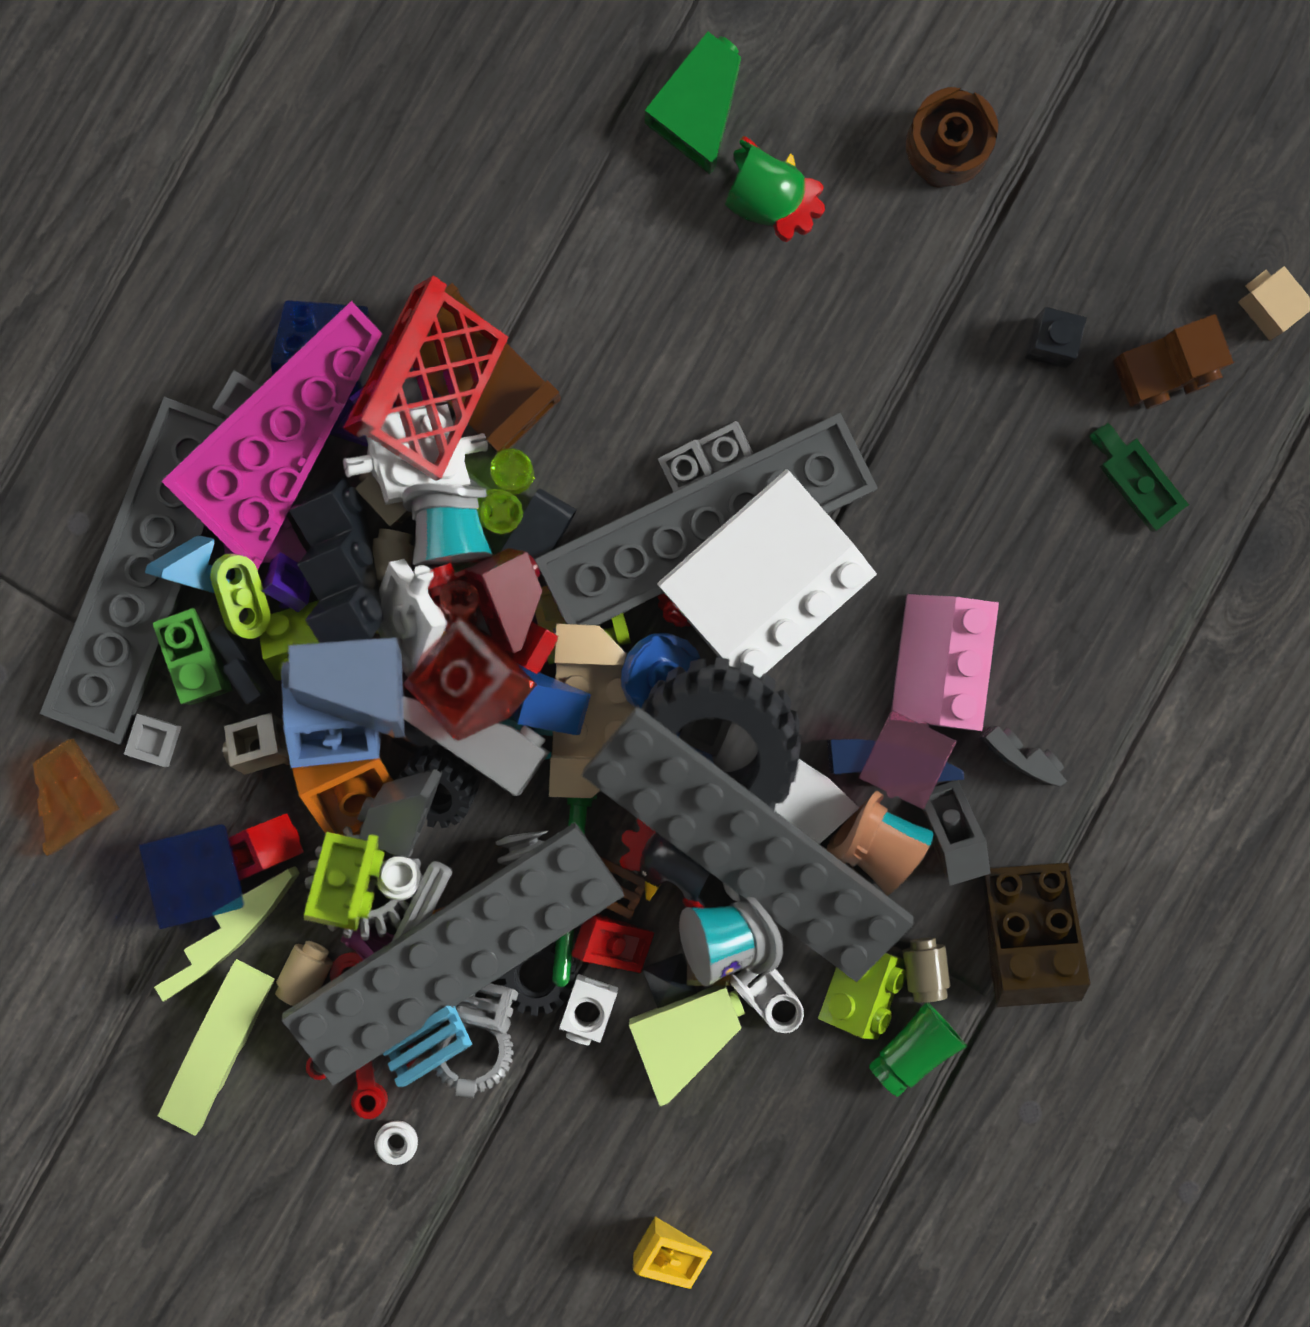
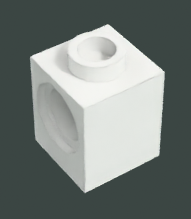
(593, 991)

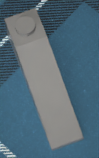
(498, 751)

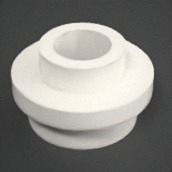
(390, 1154)

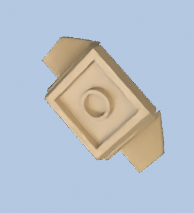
(592, 663)

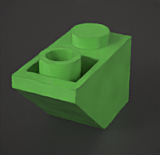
(191, 658)

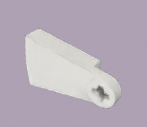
(813, 807)

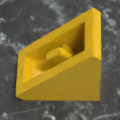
(669, 1255)

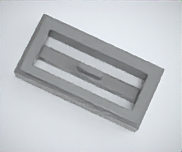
(501, 1010)

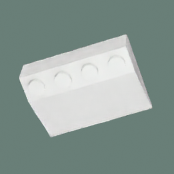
(767, 576)

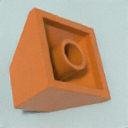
(339, 790)

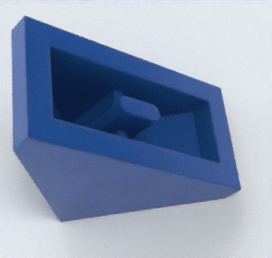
(553, 706)

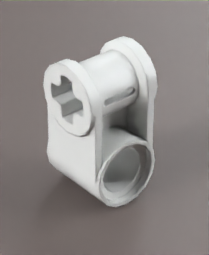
(765, 993)

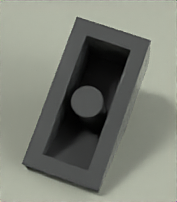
(399, 812)
(956, 834)

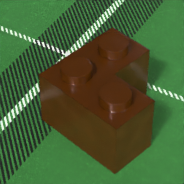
(1181, 360)

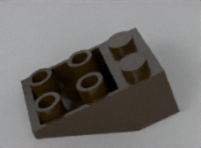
(1034, 936)

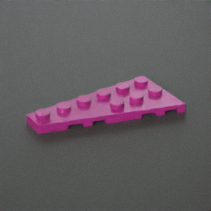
(261, 455)

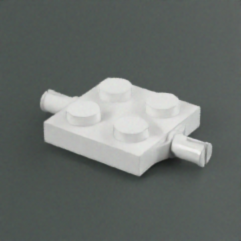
(396, 474)
(410, 613)

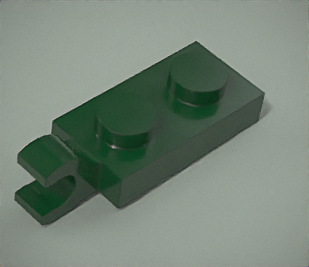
(1138, 478)

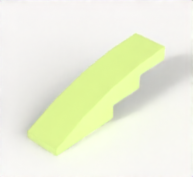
(234, 931)
(216, 1047)

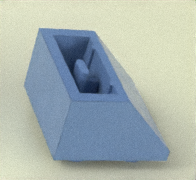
(323, 738)

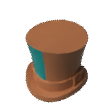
(880, 844)

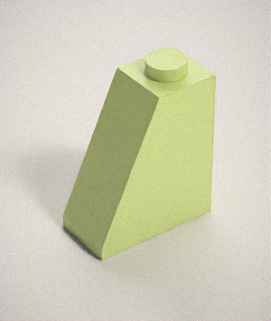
(685, 1037)

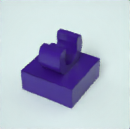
(286, 583)

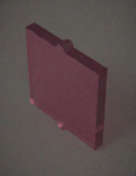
(907, 759)

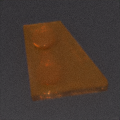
(69, 796)

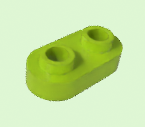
(241, 593)

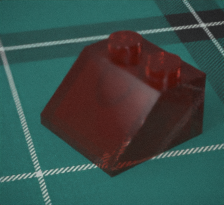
(469, 681)

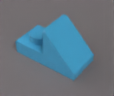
(187, 564)

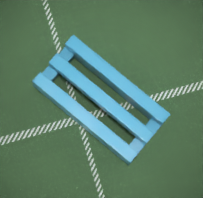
(398, 1061)

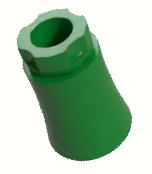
(916, 1050)

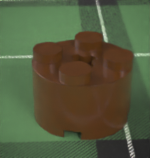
(956, 114)

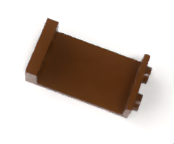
(513, 395)

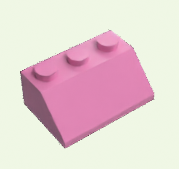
(945, 660)

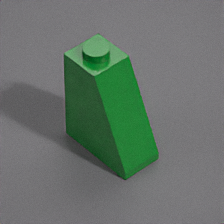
(697, 101)

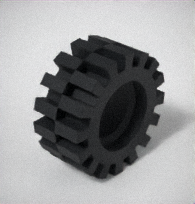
(455, 777)
(542, 1000)

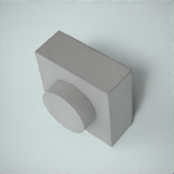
(152, 740)

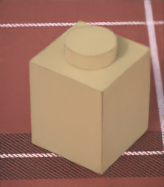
(1275, 302)

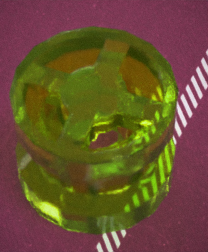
(512, 463)
(504, 516)

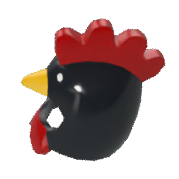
(663, 862)

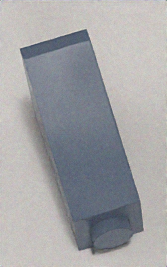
(350, 681)

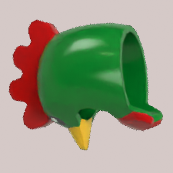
(773, 192)

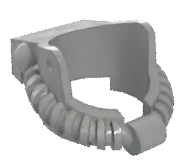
(467, 1087)

